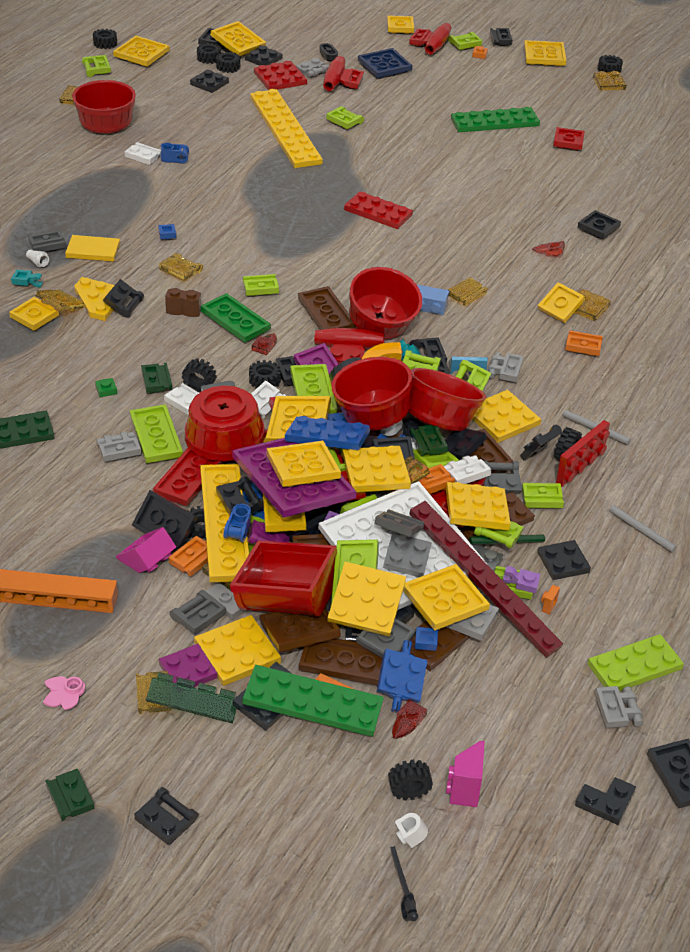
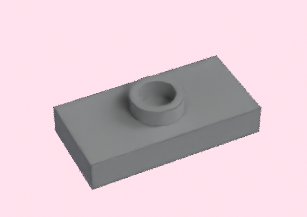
(226, 598)

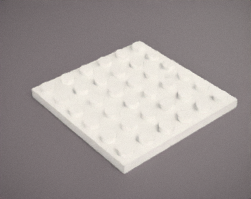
(359, 525)

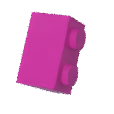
(147, 551)
(466, 776)

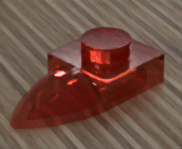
(552, 248)
(264, 344)
(408, 719)

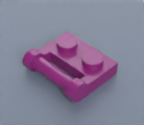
(258, 532)

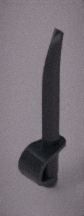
(408, 904)

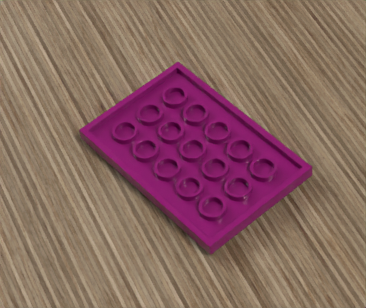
(289, 499)

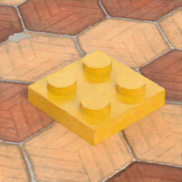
(400, 24)
(561, 302)
(33, 313)

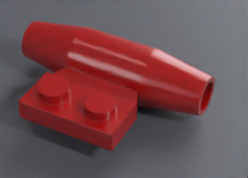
(433, 40)
(337, 73)
(348, 342)

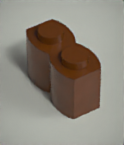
(183, 302)

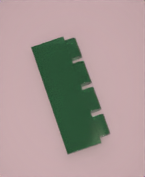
(187, 698)

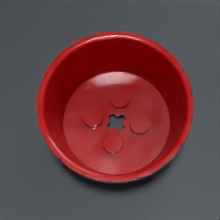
(104, 105)
(386, 293)
(374, 391)
(444, 399)
(222, 422)

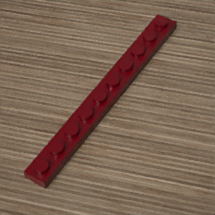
(487, 580)

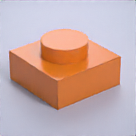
(480, 52)
(550, 599)

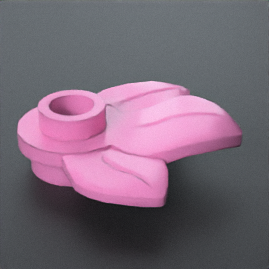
(64, 692)

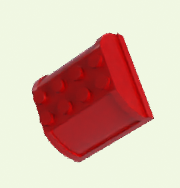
(286, 578)

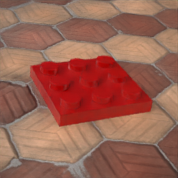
(280, 75)

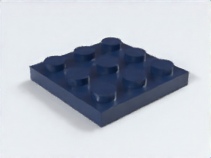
(385, 62)

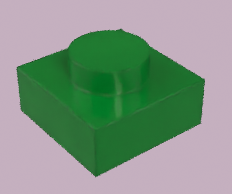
(106, 387)

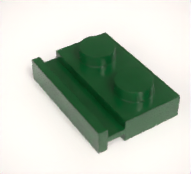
(156, 377)
(429, 440)
(70, 794)

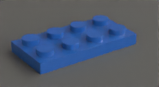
(333, 433)

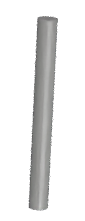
(585, 422)
(642, 528)

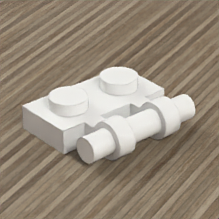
(468, 469)

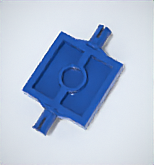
(401, 676)

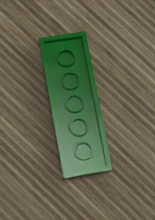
(495, 119)
(313, 700)

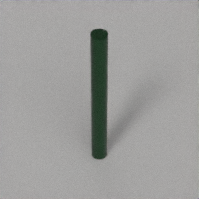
(522, 539)

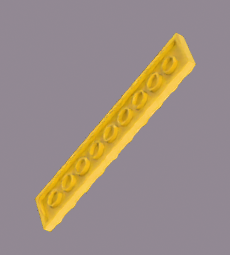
(286, 128)

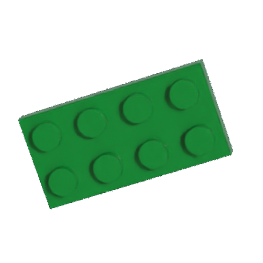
(235, 317)

